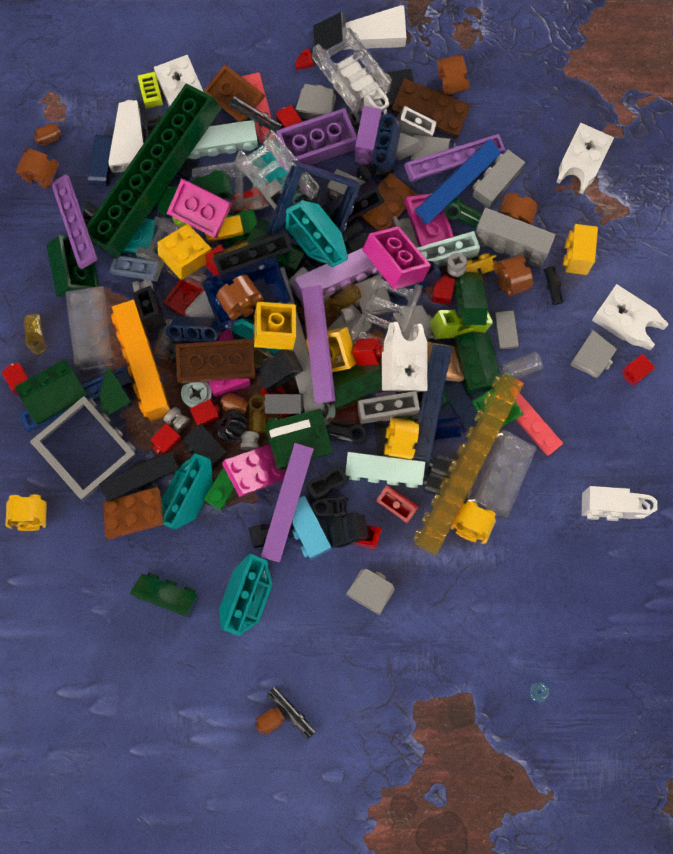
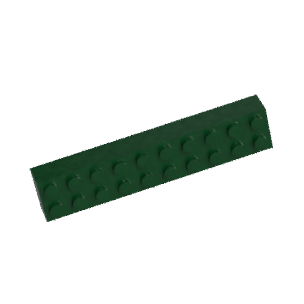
(152, 170)

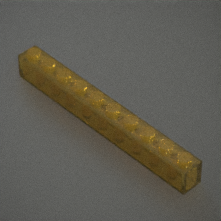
(466, 468)

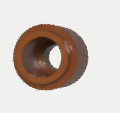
(47, 134)
(234, 402)
(269, 721)

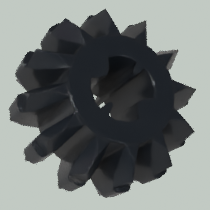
(231, 426)

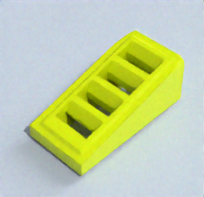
(152, 101)

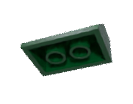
(289, 260)
(65, 270)
(476, 361)
(356, 385)
(50, 391)
(112, 394)
(165, 594)

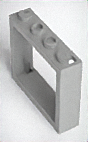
(104, 421)

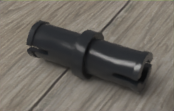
(553, 285)

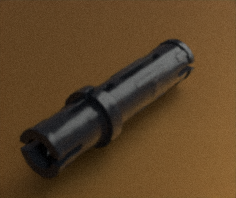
(274, 125)
(292, 713)

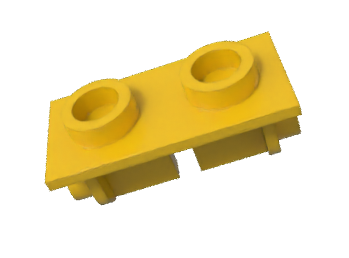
(484, 262)

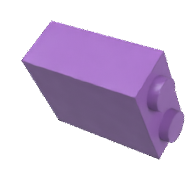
(367, 135)

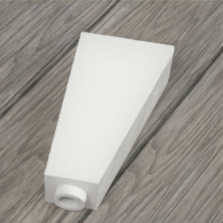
(381, 29)
(127, 136)

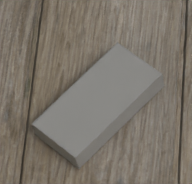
(506, 330)

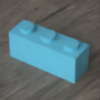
(309, 531)

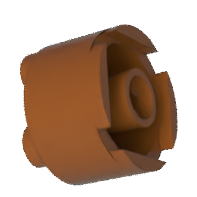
(453, 74)
(37, 168)
(518, 208)
(513, 275)
(239, 297)

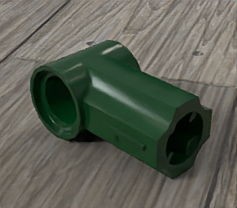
(464, 213)

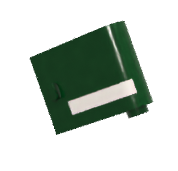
(298, 430)

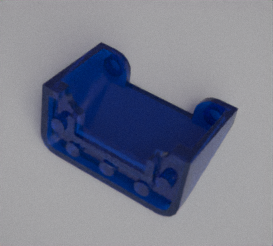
(264, 275)

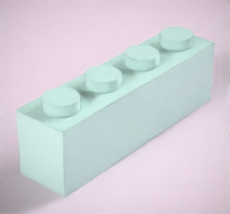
(226, 139)
(441, 250)
(385, 468)

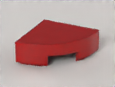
(304, 60)

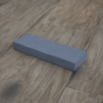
(136, 268)

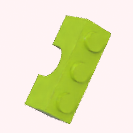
(448, 325)

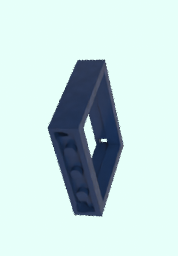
(290, 187)

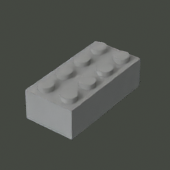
(513, 237)

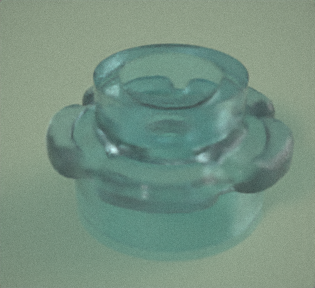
(534, 692)

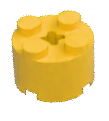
(401, 437)
(26, 512)
(474, 522)

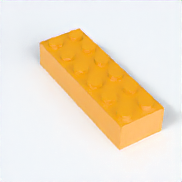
(141, 360)

